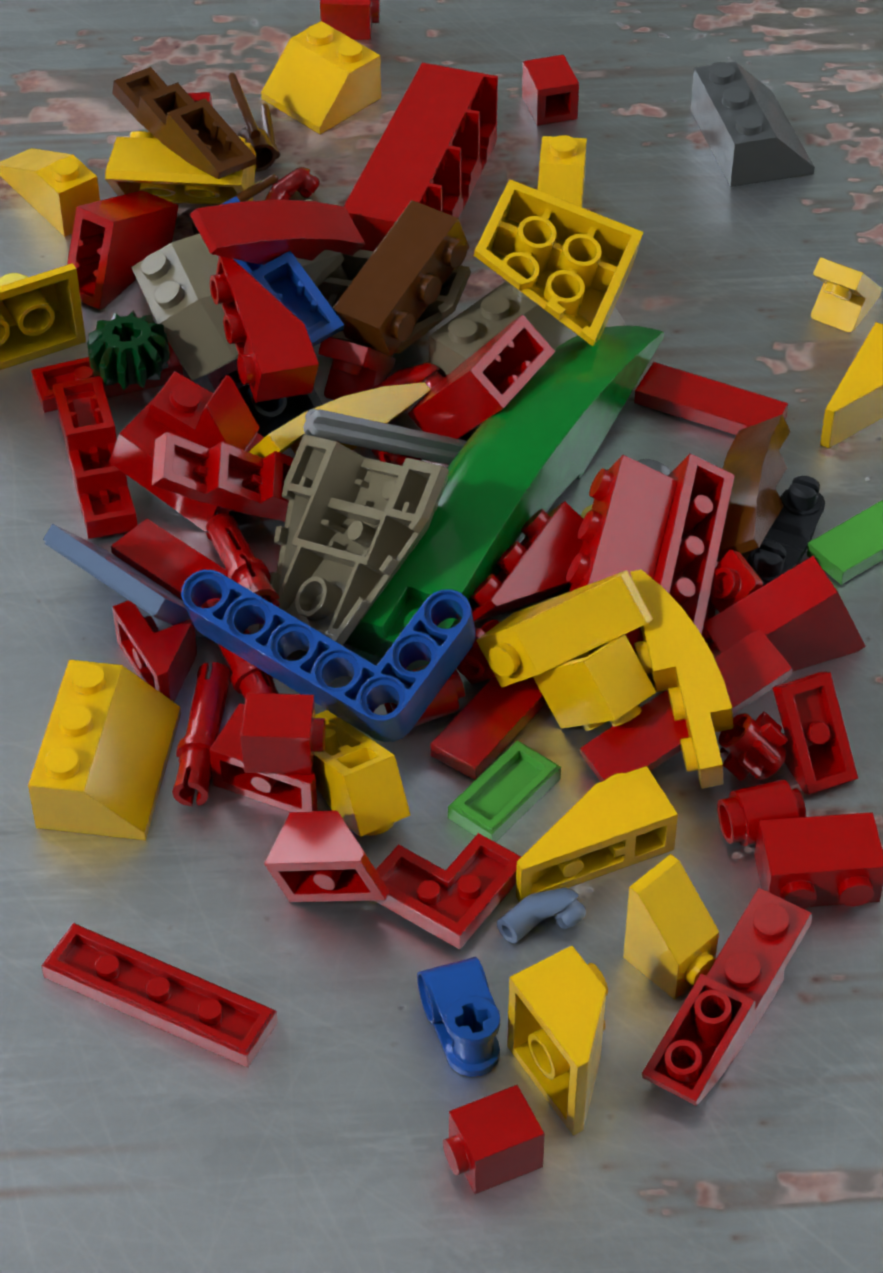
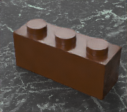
(402, 278)

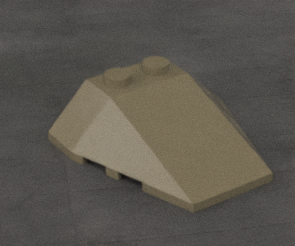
(181, 300)
(348, 531)

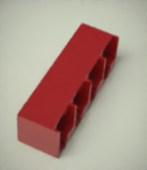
(428, 150)

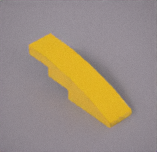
(376, 404)

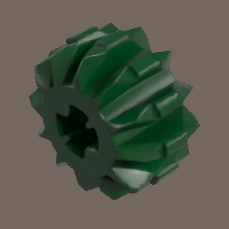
(128, 350)

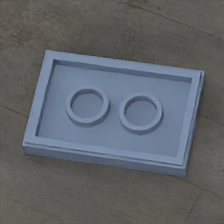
(119, 576)

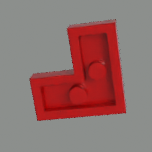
(450, 900)

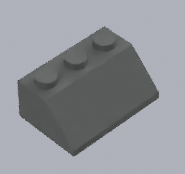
(745, 126)

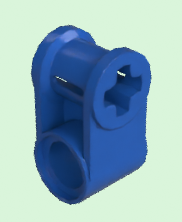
(462, 1014)

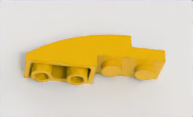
(687, 669)

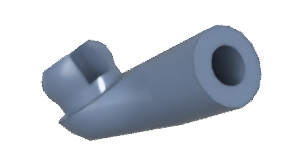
(536, 907)

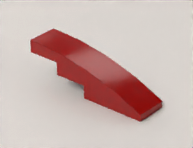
(270, 228)
(89, 444)
(222, 476)

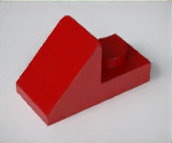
(353, 367)
(204, 415)
(157, 656)
(816, 733)

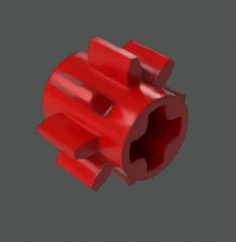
(753, 746)

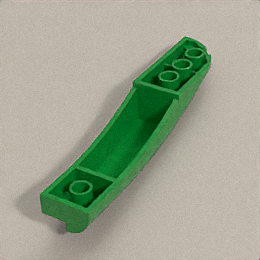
(510, 472)

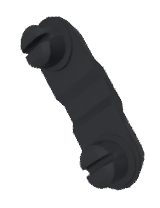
(790, 531)

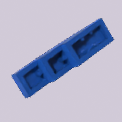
(297, 292)

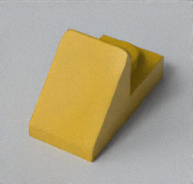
(844, 295)

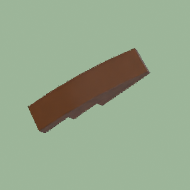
(182, 125)
(754, 497)

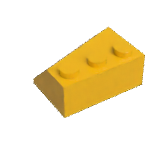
(560, 256)

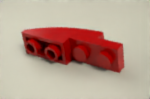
(729, 999)

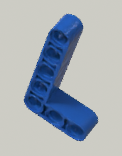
(330, 660)

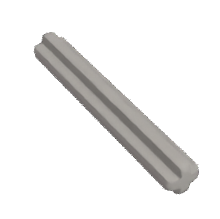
(381, 436)

